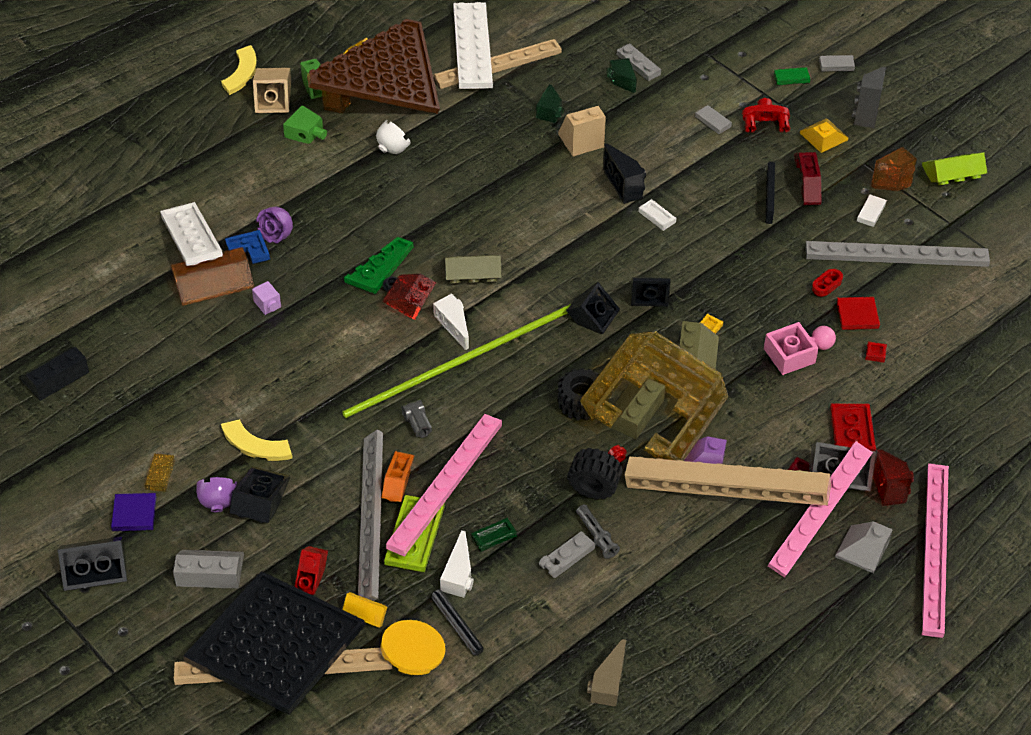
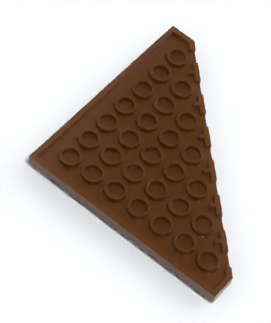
(384, 69)

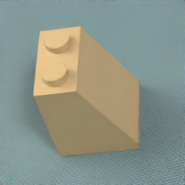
(272, 90)
(583, 130)

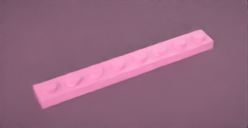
(817, 514)

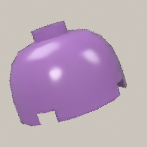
(274, 224)
(216, 493)

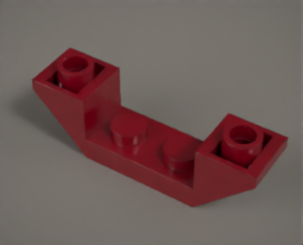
(810, 176)

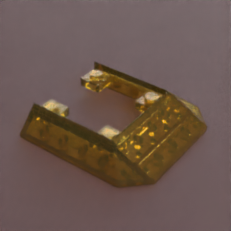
(685, 377)

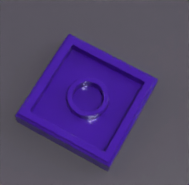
(134, 512)

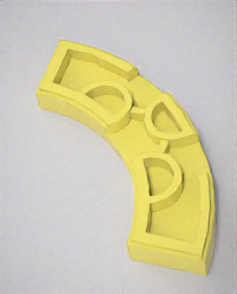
(244, 72)
(254, 446)

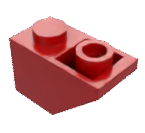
(311, 569)

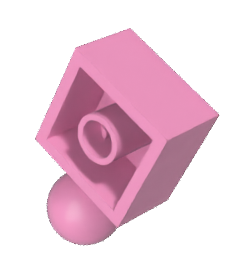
(793, 347)

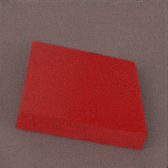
(858, 313)

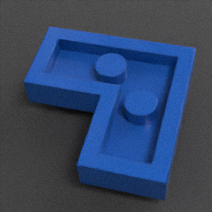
(251, 243)

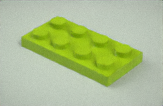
(419, 553)

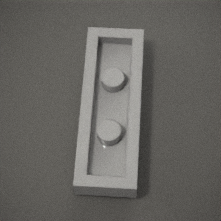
(639, 62)

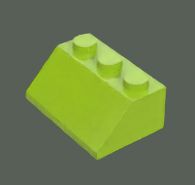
(955, 168)

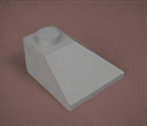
(865, 545)

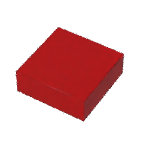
(876, 352)

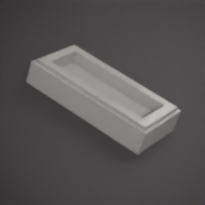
(837, 63)
(713, 119)

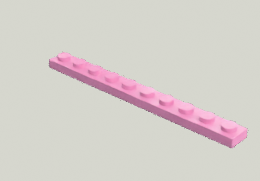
(443, 485)
(935, 551)

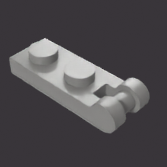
(567, 554)

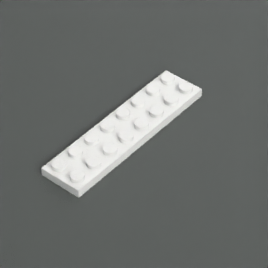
(472, 46)

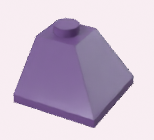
(708, 451)

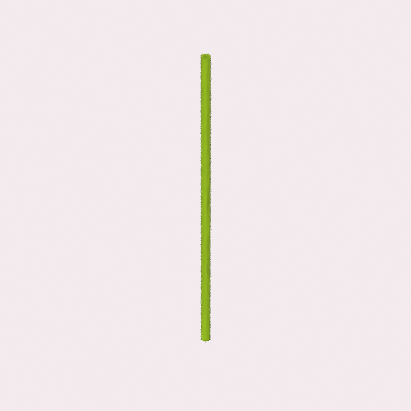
(455, 362)

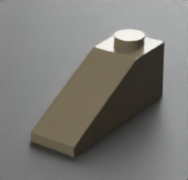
(607, 677)

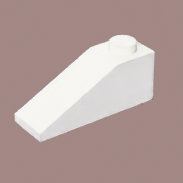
(451, 315)
(457, 573)

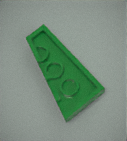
(380, 266)

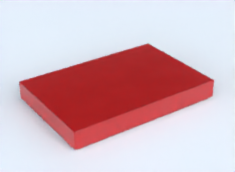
(852, 424)

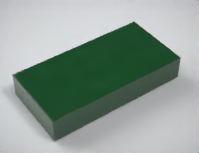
(494, 534)

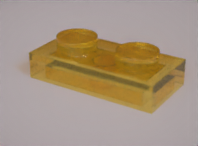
(160, 472)

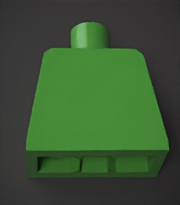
(306, 66)
(304, 126)

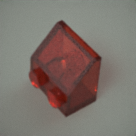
(410, 294)
(892, 478)

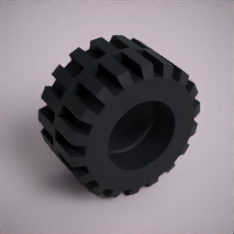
(568, 388)
(594, 473)

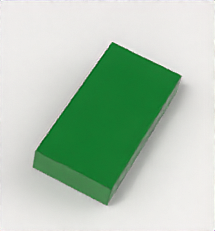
(792, 76)

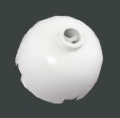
(391, 138)

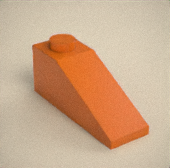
(397, 476)

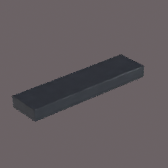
(770, 192)

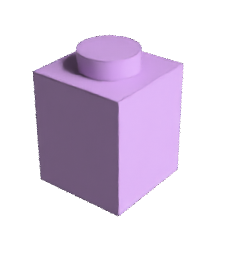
(266, 298)

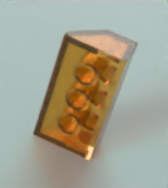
(212, 277)

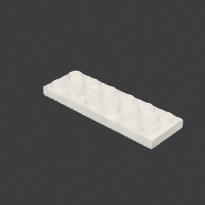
(191, 234)

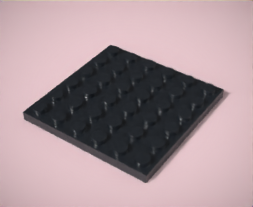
(274, 642)

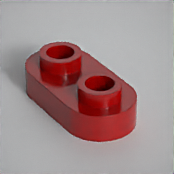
(825, 285)

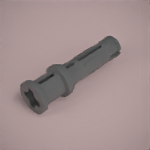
(601, 537)

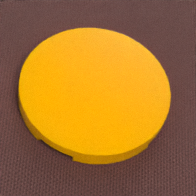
(413, 647)

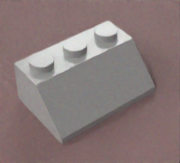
(208, 568)

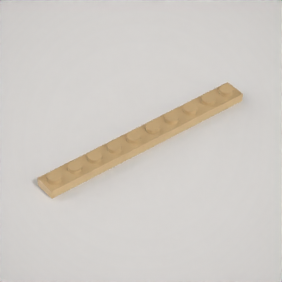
(349, 661)

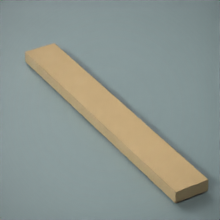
(505, 61)

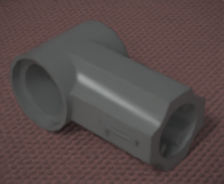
(416, 416)

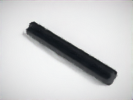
(457, 622)

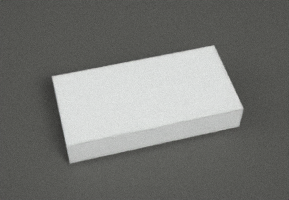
(871, 210)
(657, 214)

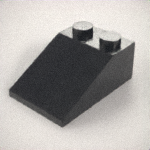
(624, 174)
(258, 494)

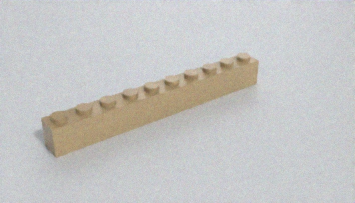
(728, 480)

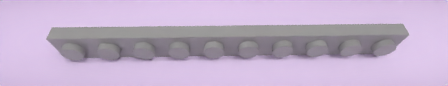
(897, 253)
(370, 516)

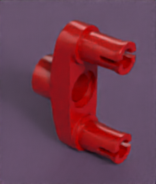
(766, 112)

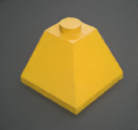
(823, 135)

